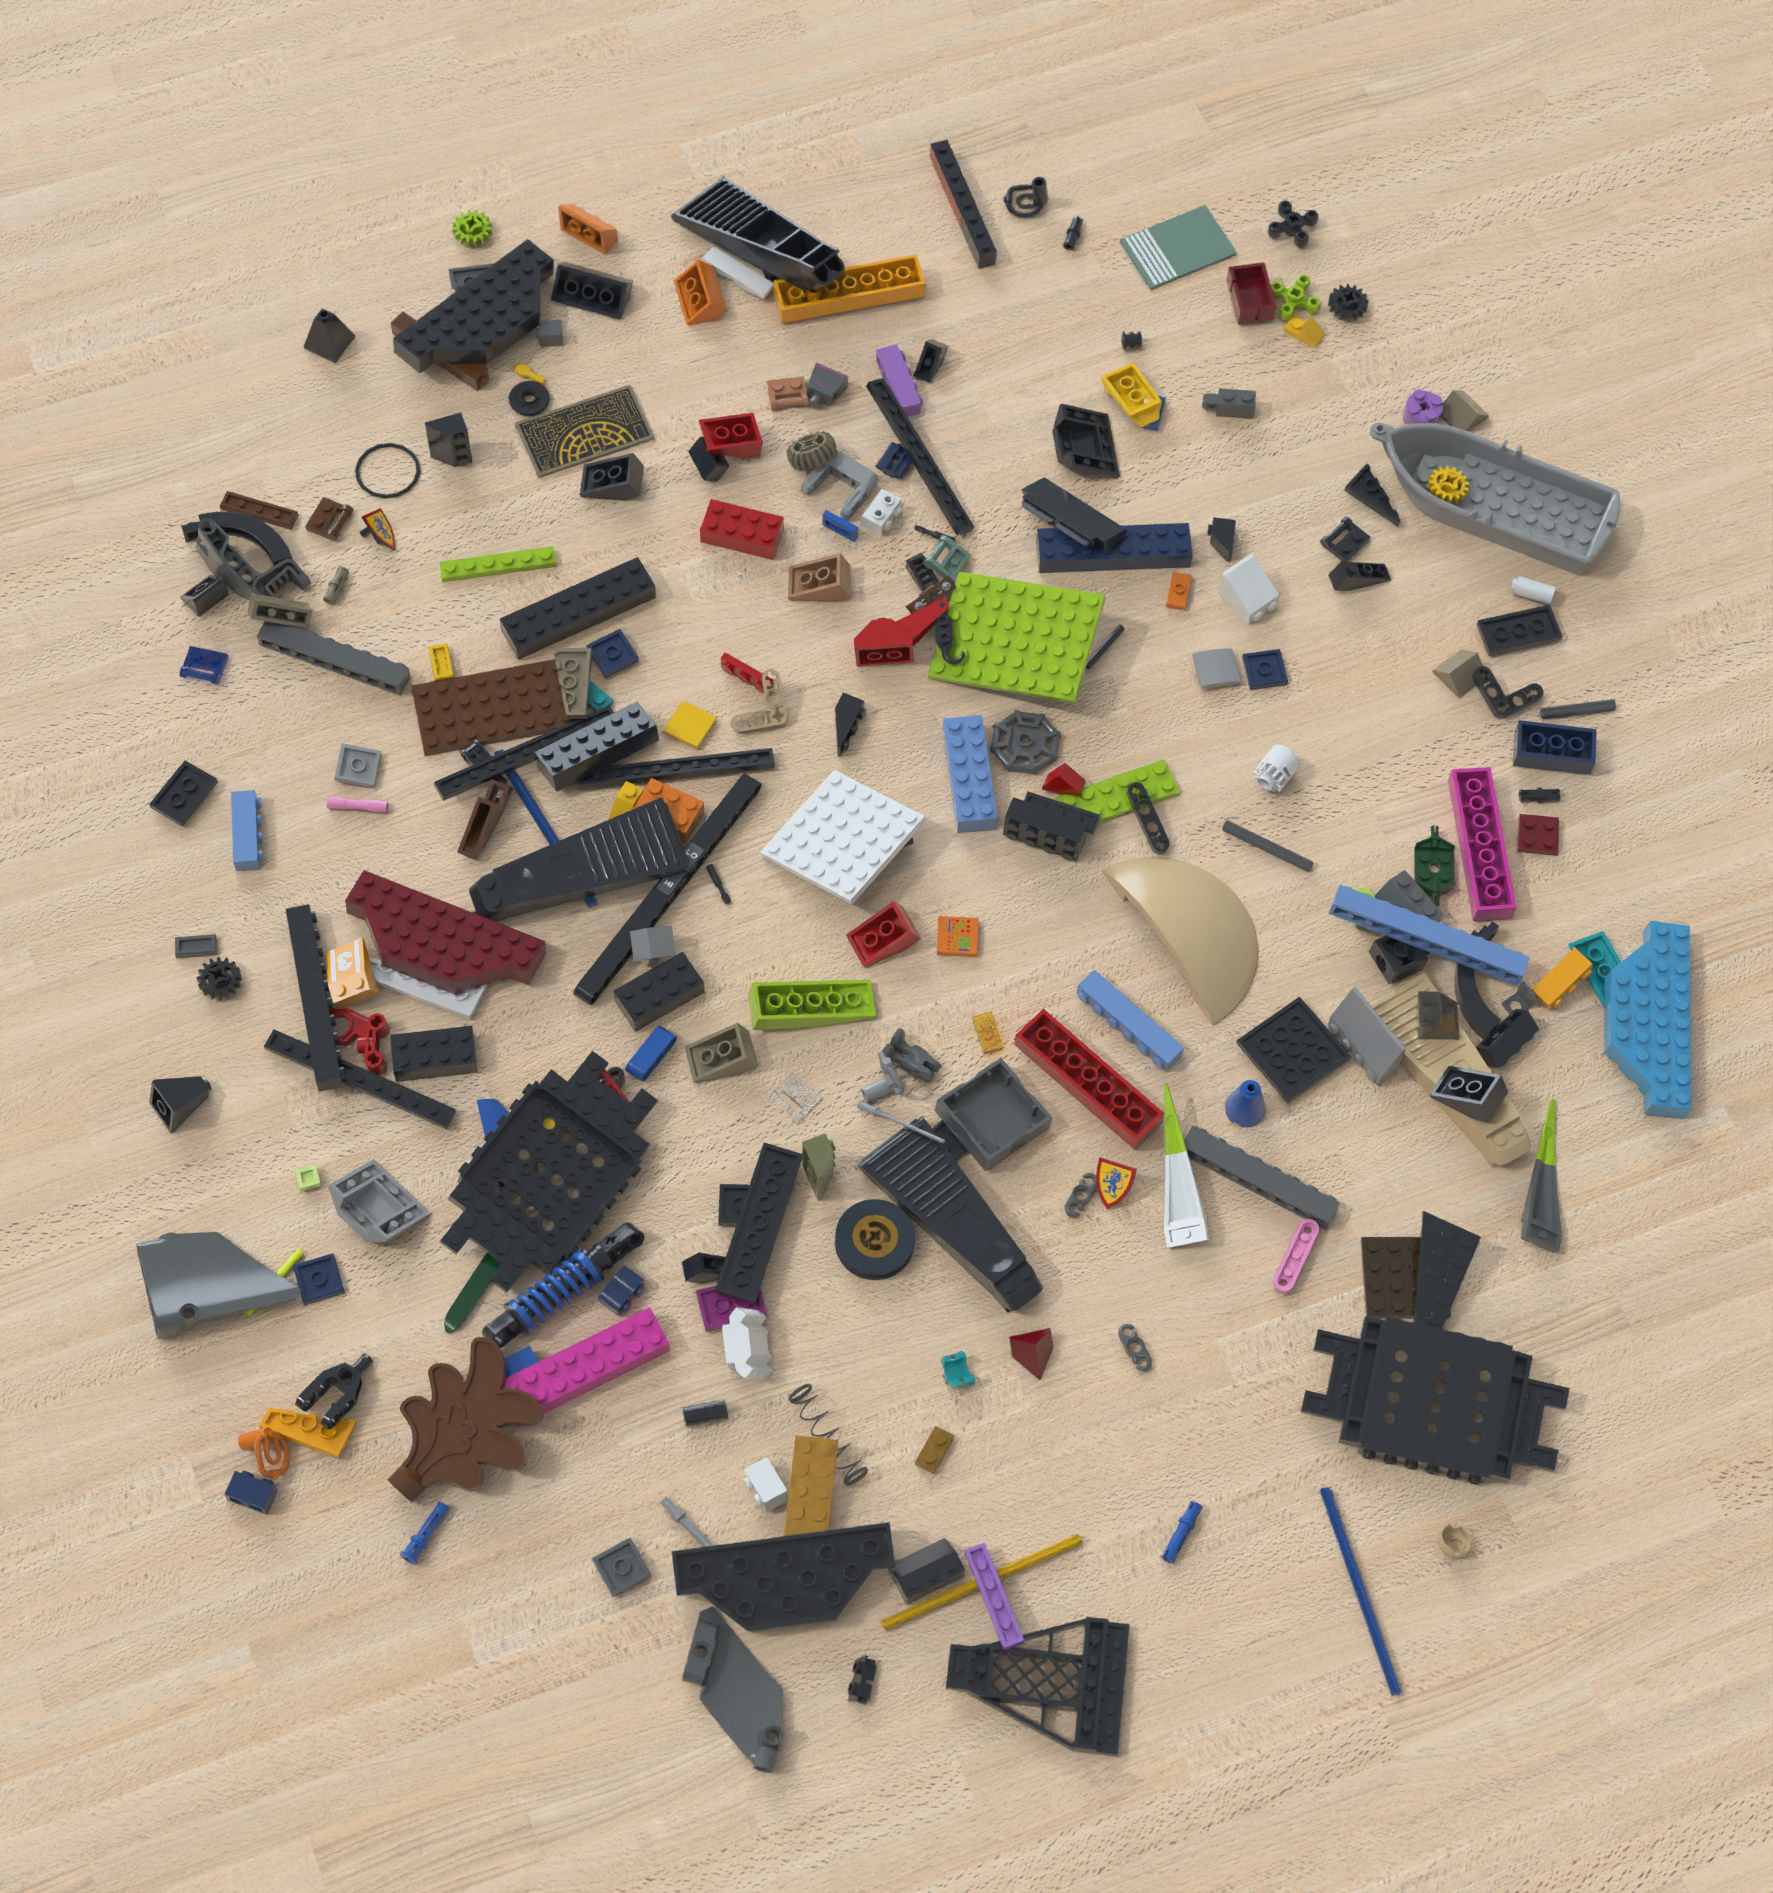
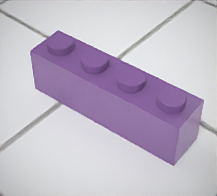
(897, 376)

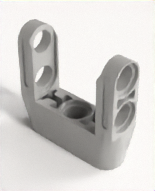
(850, 473)

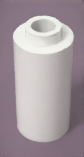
(1533, 590)

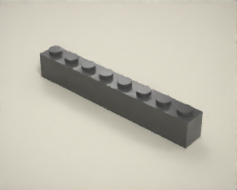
(334, 656)
(1260, 1177)

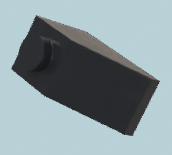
(930, 360)
(1222, 536)
(702, 1268)

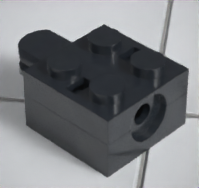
(1397, 958)

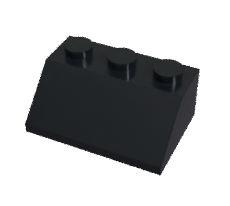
(449, 440)
(927, 1571)

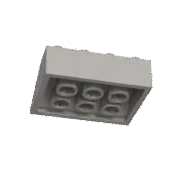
(1367, 1037)

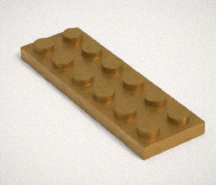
(811, 1485)

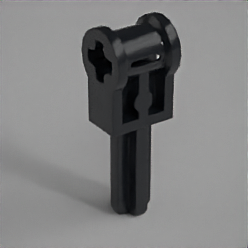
(476, 753)

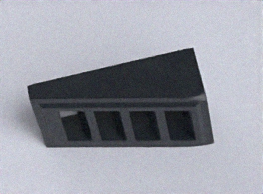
(916, 564)

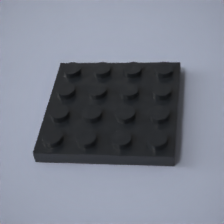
(1293, 1049)

